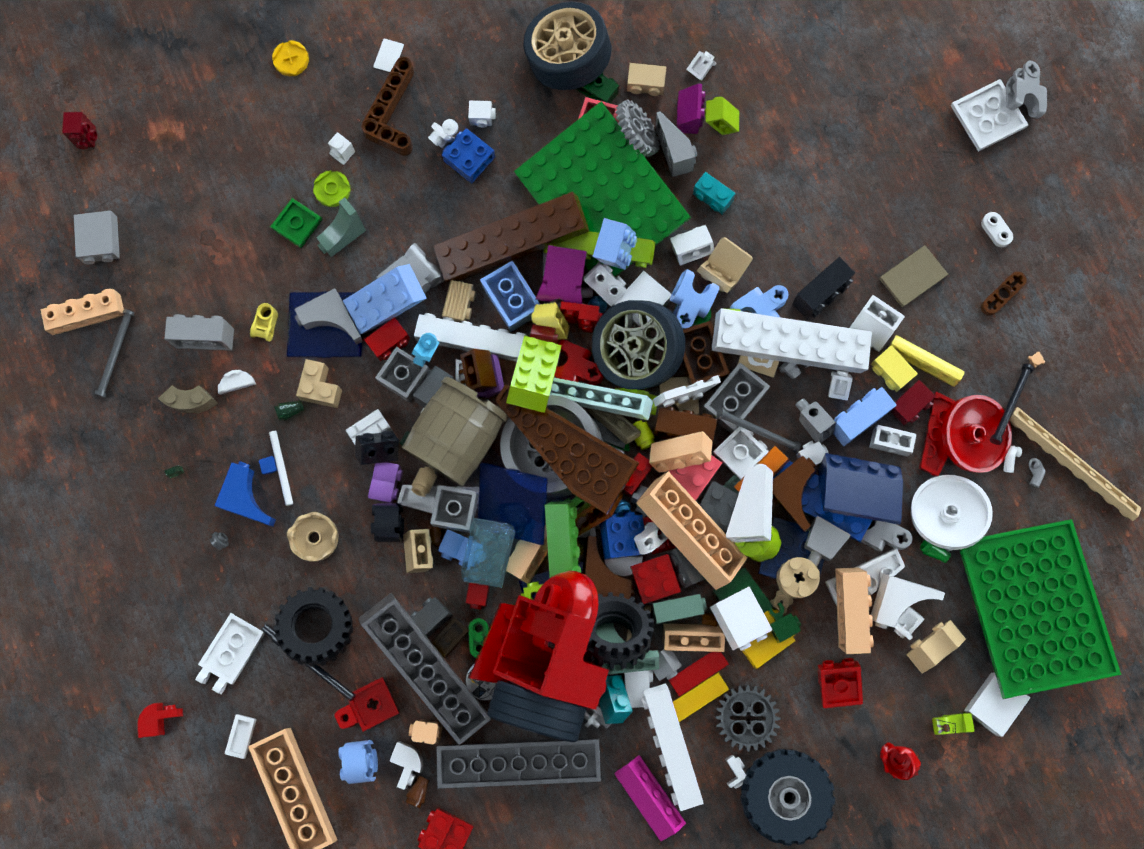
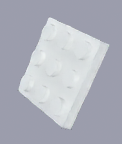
(986, 115)

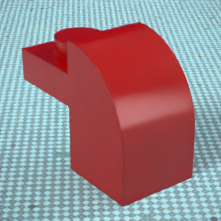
(152, 719)

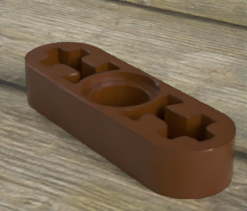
(1002, 301)

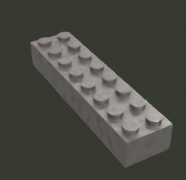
(424, 668)
(518, 763)

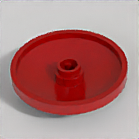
(968, 434)

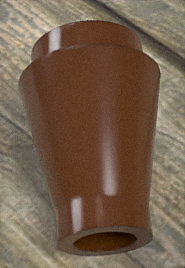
(417, 793)

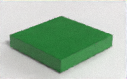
(296, 223)

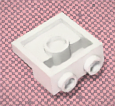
(741, 451)

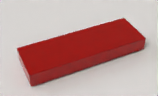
(698, 672)

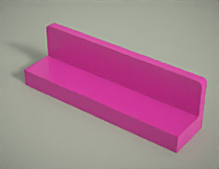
(650, 798)

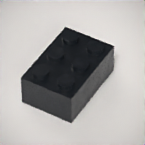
(824, 289)

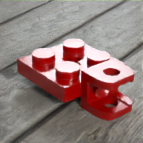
(360, 712)

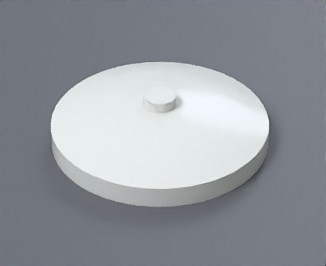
(951, 512)

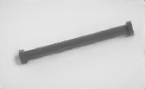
(114, 353)
(794, 446)

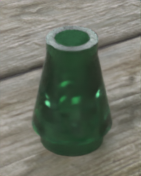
(288, 409)

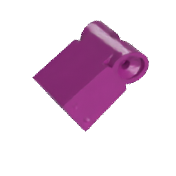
(562, 275)

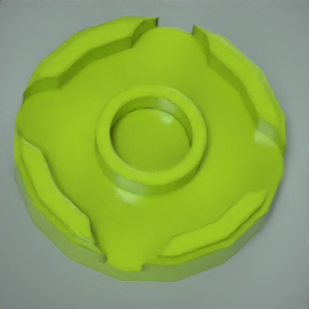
(331, 188)

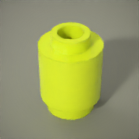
(646, 436)

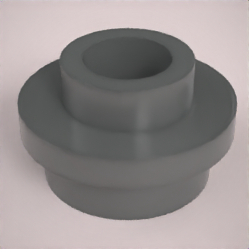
(219, 540)

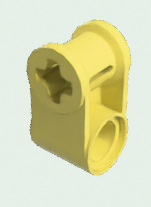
(264, 326)

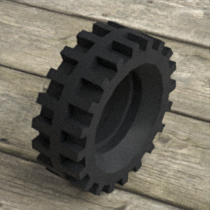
(633, 617)
(313, 652)

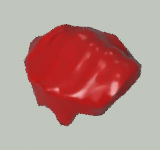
(899, 761)

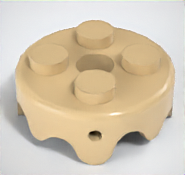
(302, 529)

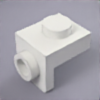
(908, 623)
(737, 767)

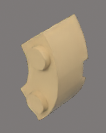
(935, 646)

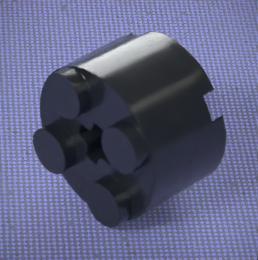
(388, 522)

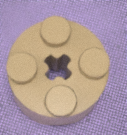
(809, 576)

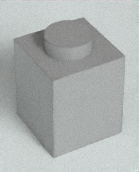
(667, 665)

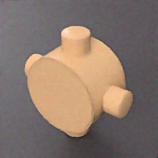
(1036, 359)

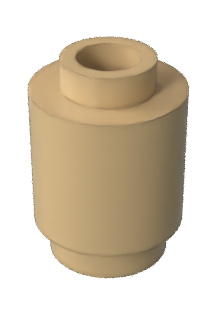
(423, 481)

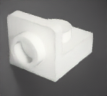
(701, 64)
(840, 385)

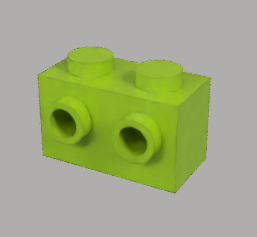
(722, 116)

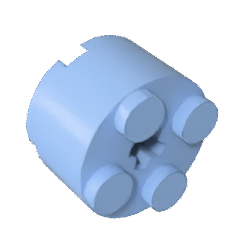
(358, 762)

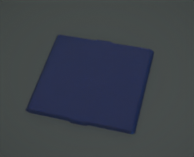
(319, 340)
(513, 499)

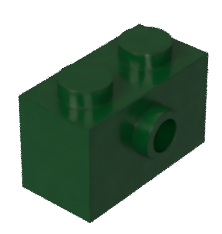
(601, 89)

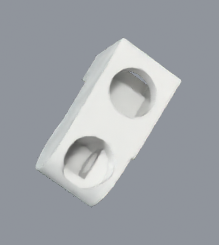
(649, 539)

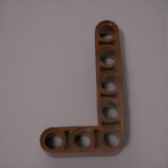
(388, 107)

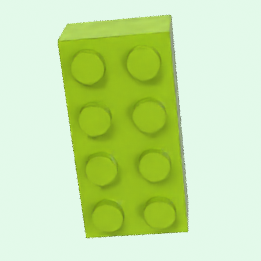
(534, 374)

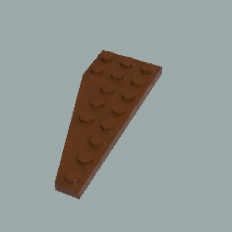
(579, 459)

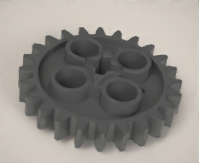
(747, 736)

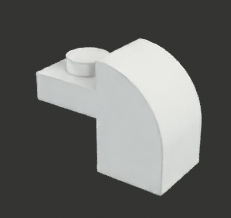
(410, 759)

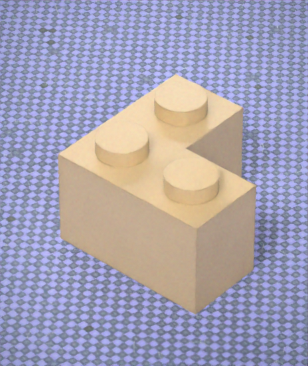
(313, 386)

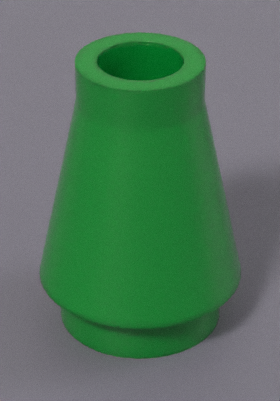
(934, 551)

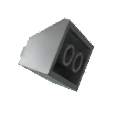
(431, 616)

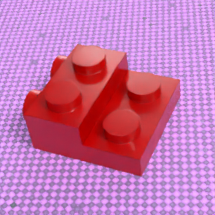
(585, 315)
(840, 683)
(444, 831)

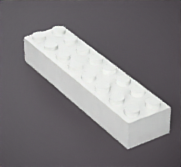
(791, 341)

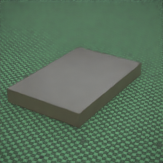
(913, 276)

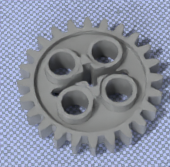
(637, 128)

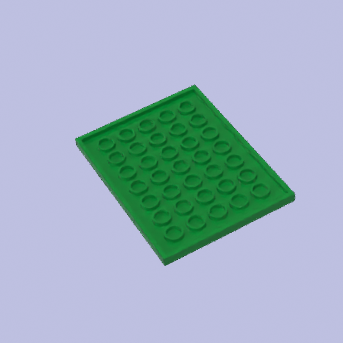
(606, 177)
(1038, 609)

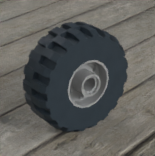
(809, 803)

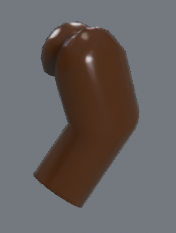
(435, 534)

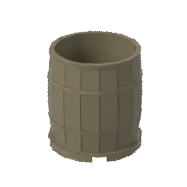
(455, 431)

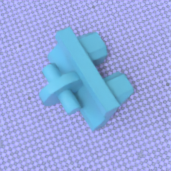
(425, 349)

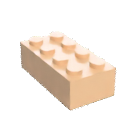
(853, 610)

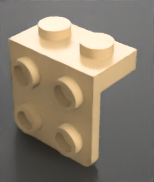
(725, 265)

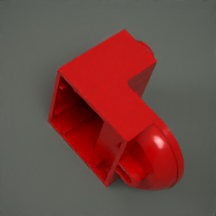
(563, 615)

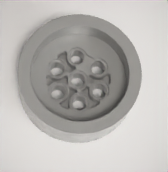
(518, 451)

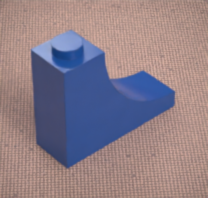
(238, 497)

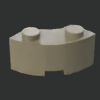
(188, 401)

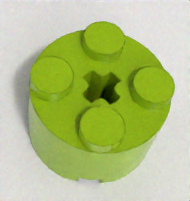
(761, 550)

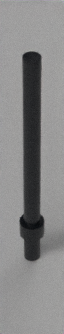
(316, 669)

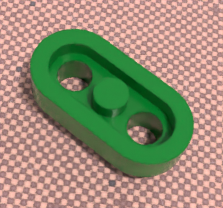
(477, 638)

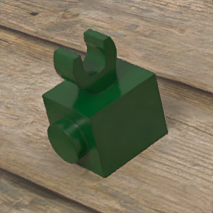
(784, 626)

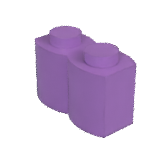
(385, 482)

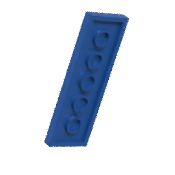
(813, 507)

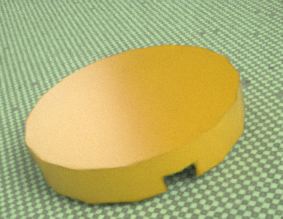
(290, 58)

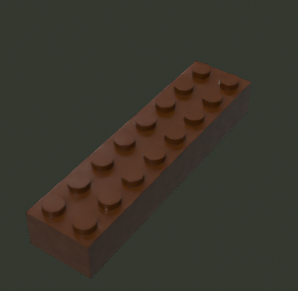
(511, 238)

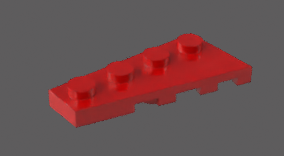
(933, 451)
(491, 646)

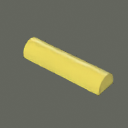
(927, 361)

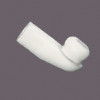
(1010, 458)

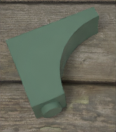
(342, 230)
(650, 662)

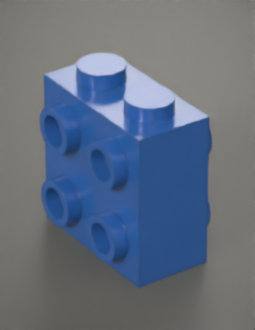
(468, 155)
(619, 535)

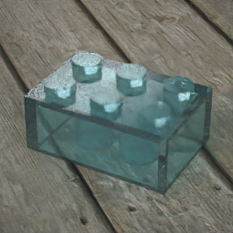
(487, 552)

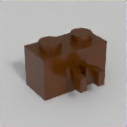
(478, 370)

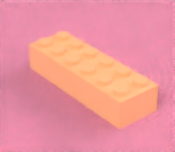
(691, 530)
(292, 791)

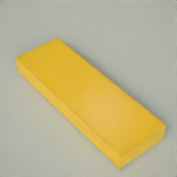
(699, 696)

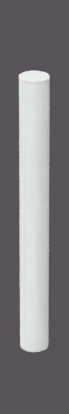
(281, 468)

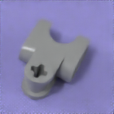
(1026, 89)
(886, 534)

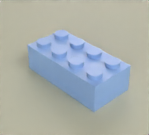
(384, 299)

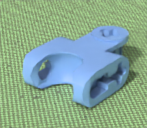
(690, 302)
(762, 303)

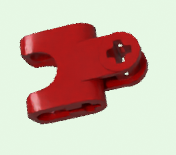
(577, 365)

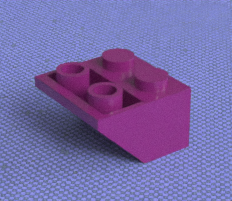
(690, 109)

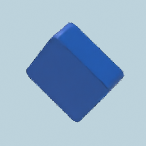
(268, 465)

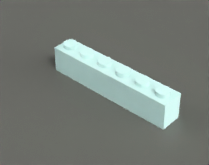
(603, 398)

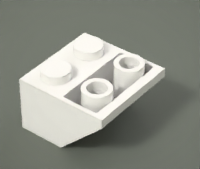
(879, 320)

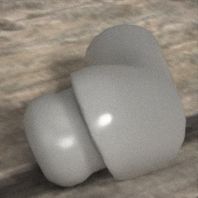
(1038, 472)

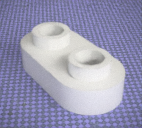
(995, 230)

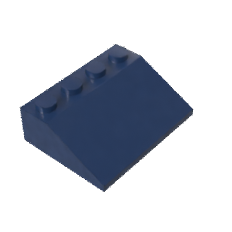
(861, 488)

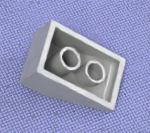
(675, 146)

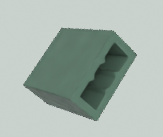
(678, 609)

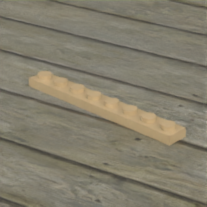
(1078, 467)

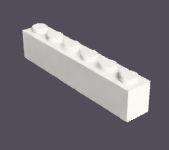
(468, 337)
(673, 747)

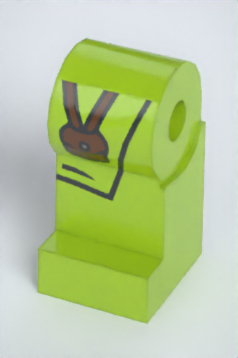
(953, 723)

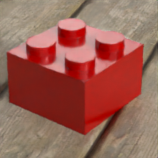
(655, 579)

